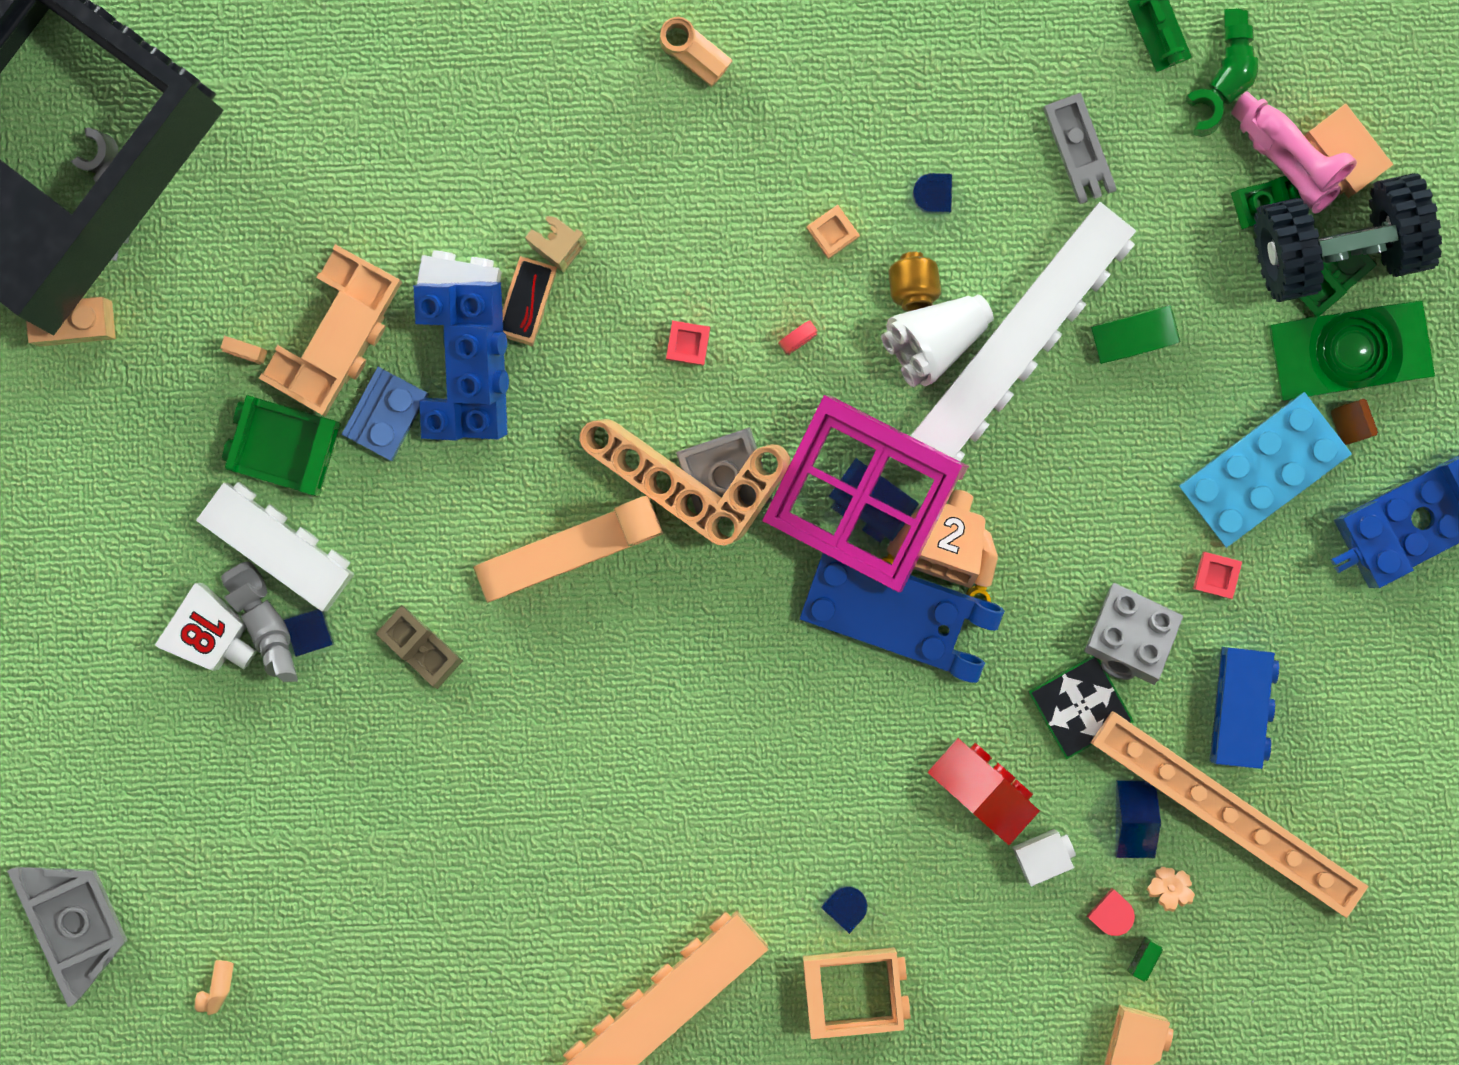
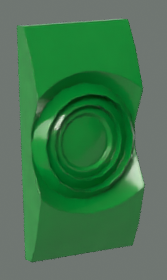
(1352, 350)

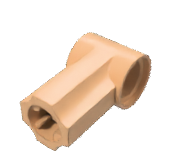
(697, 53)

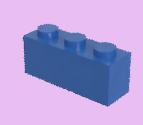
(1243, 707)

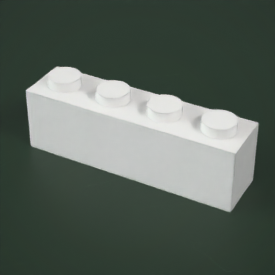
(276, 546)

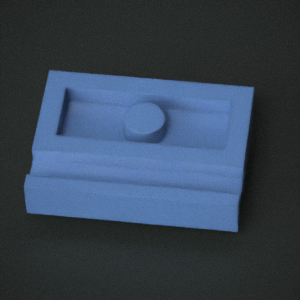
(384, 414)

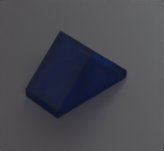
(1136, 819)

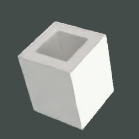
(1044, 856)

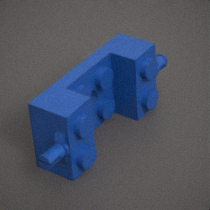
(1382, 531)

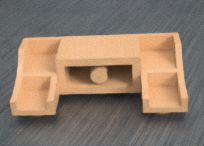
(341, 338)

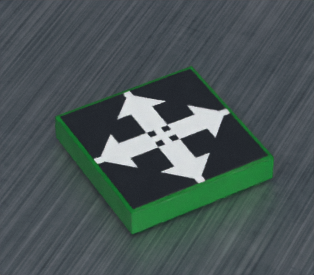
(1077, 704)

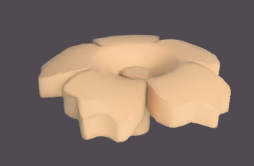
(1172, 888)

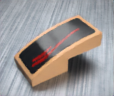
(527, 300)

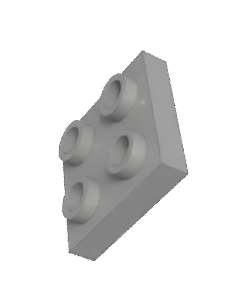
(1133, 635)

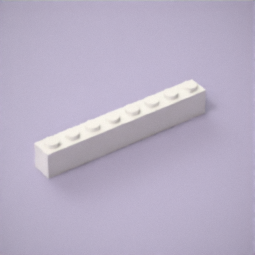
(1025, 332)

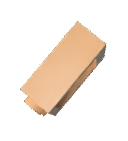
(899, 1004)

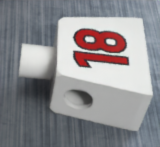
(206, 631)

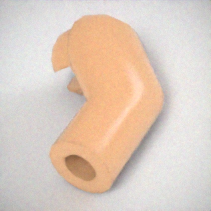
(219, 988)

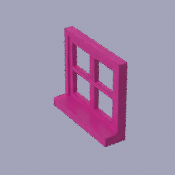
(888, 443)

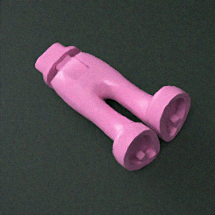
(1285, 145)

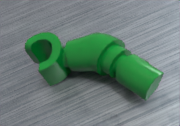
(1235, 75)

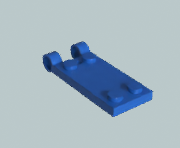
(899, 621)

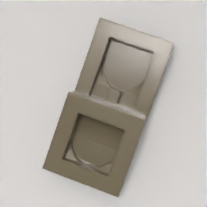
(419, 647)

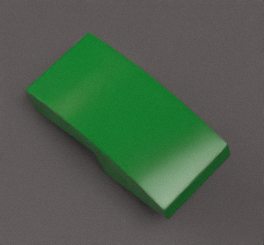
(1250, 198)
(1135, 334)

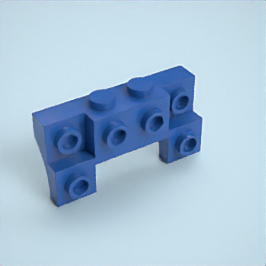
(472, 360)

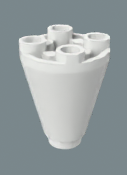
(935, 336)

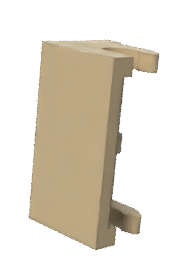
(560, 248)

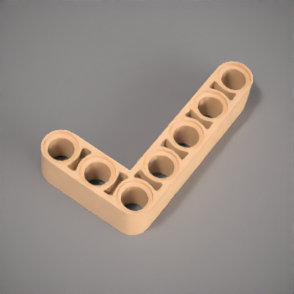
(684, 485)
(568, 549)

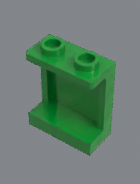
(281, 445)

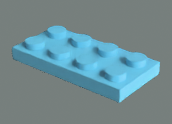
(1265, 469)

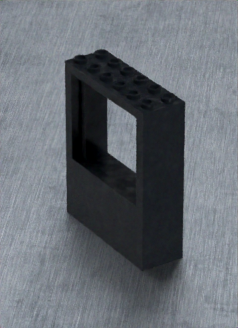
(58, 255)

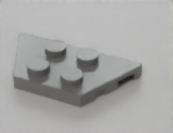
(71, 923)

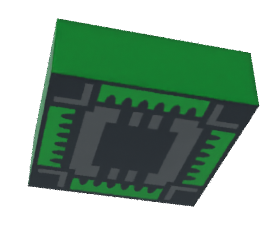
(1145, 959)

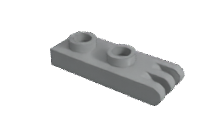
(1079, 146)

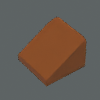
(1354, 421)

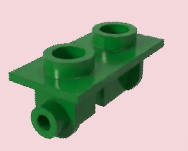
(1160, 32)

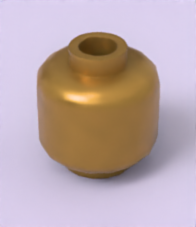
(914, 281)

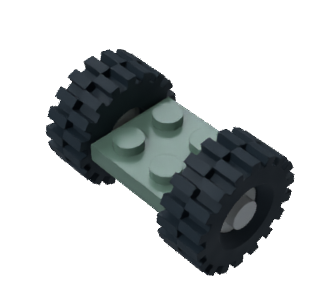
(1401, 231)

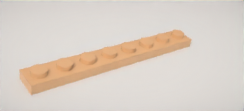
(1229, 814)

